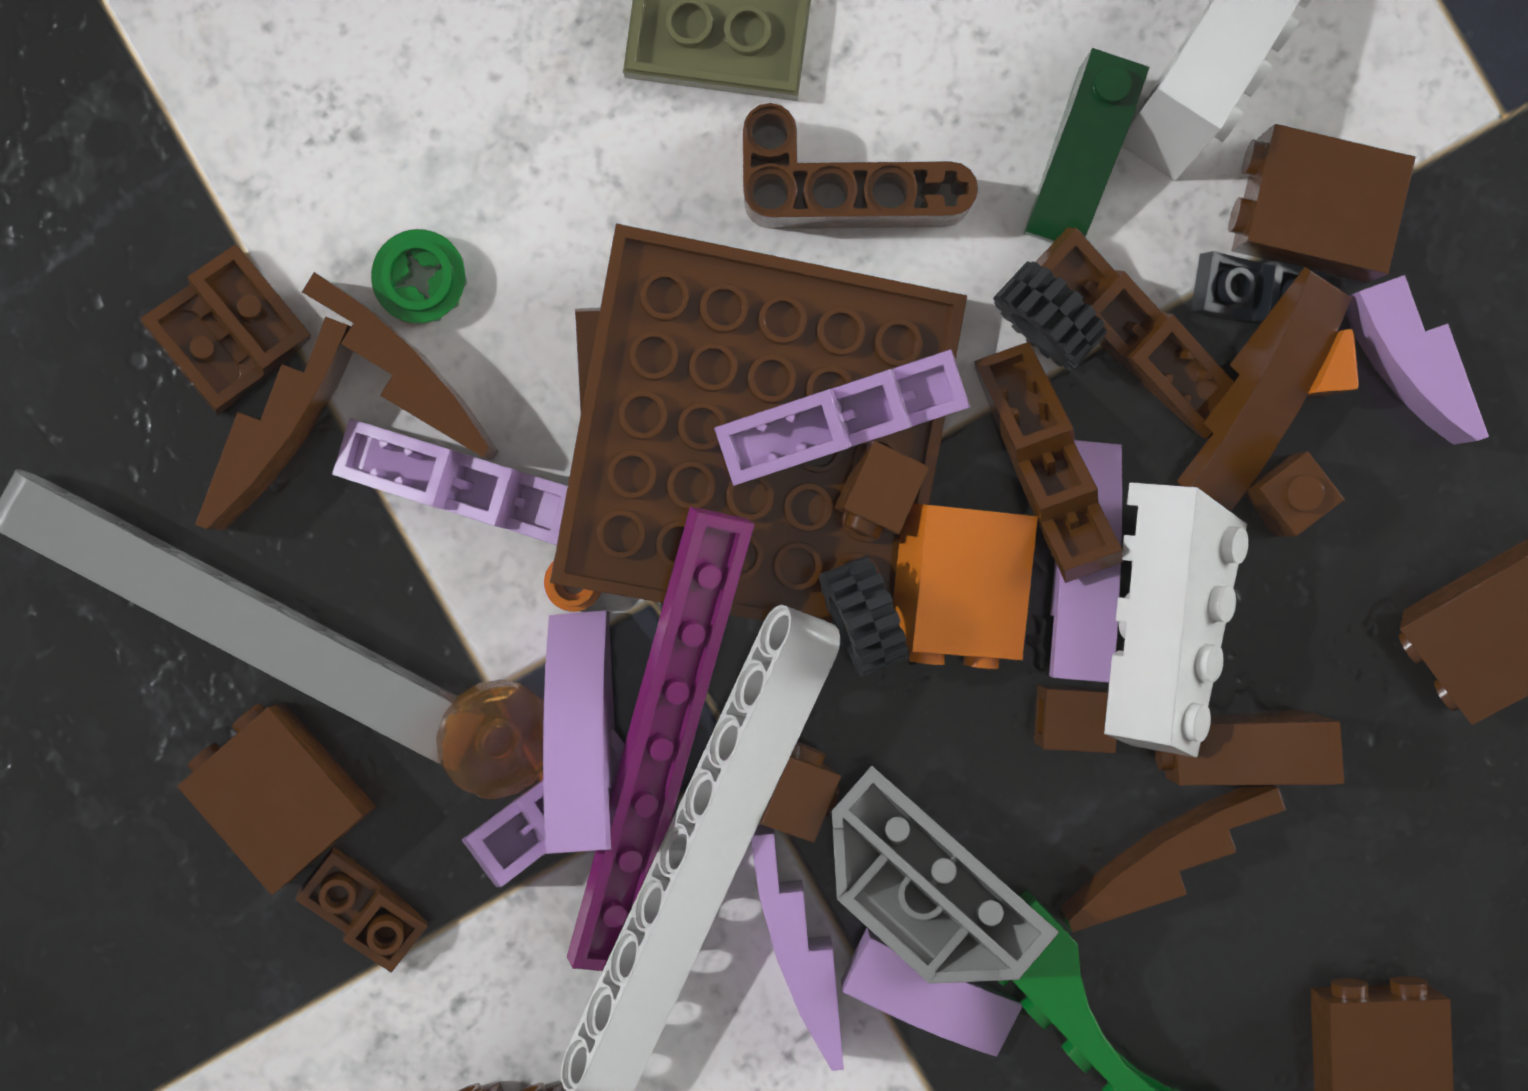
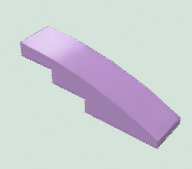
(842, 417)
(451, 481)
(1087, 606)
(577, 732)
(803, 960)

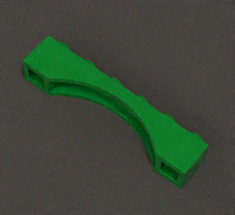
(1058, 997)

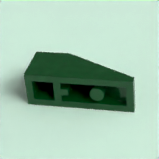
(1086, 144)

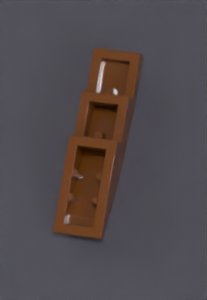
(1140, 336)
(414, 380)
(1273, 382)
(263, 446)
(1048, 462)
(1152, 866)

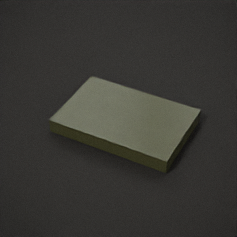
(719, 44)

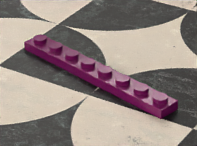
(662, 726)

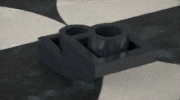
(1241, 287)

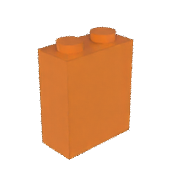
(964, 584)

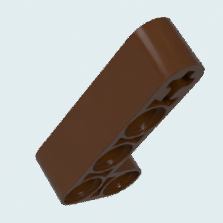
(855, 179)

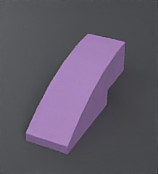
(1416, 363)
(516, 833)
(957, 1011)

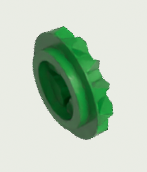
(393, 267)

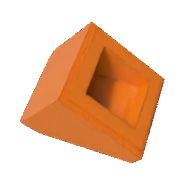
(1339, 368)

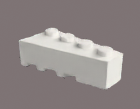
(1207, 78)
(1173, 617)

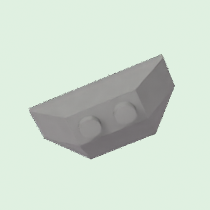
(928, 891)

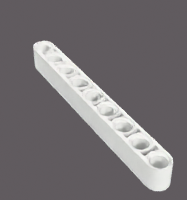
(701, 851)

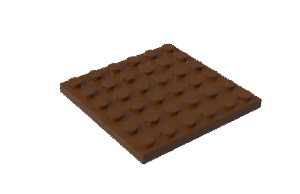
(708, 338)

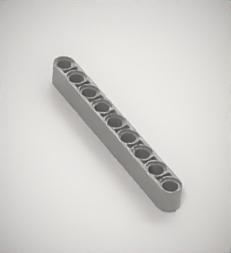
(224, 611)

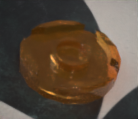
(493, 739)

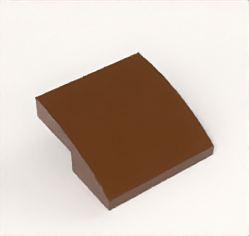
(226, 329)

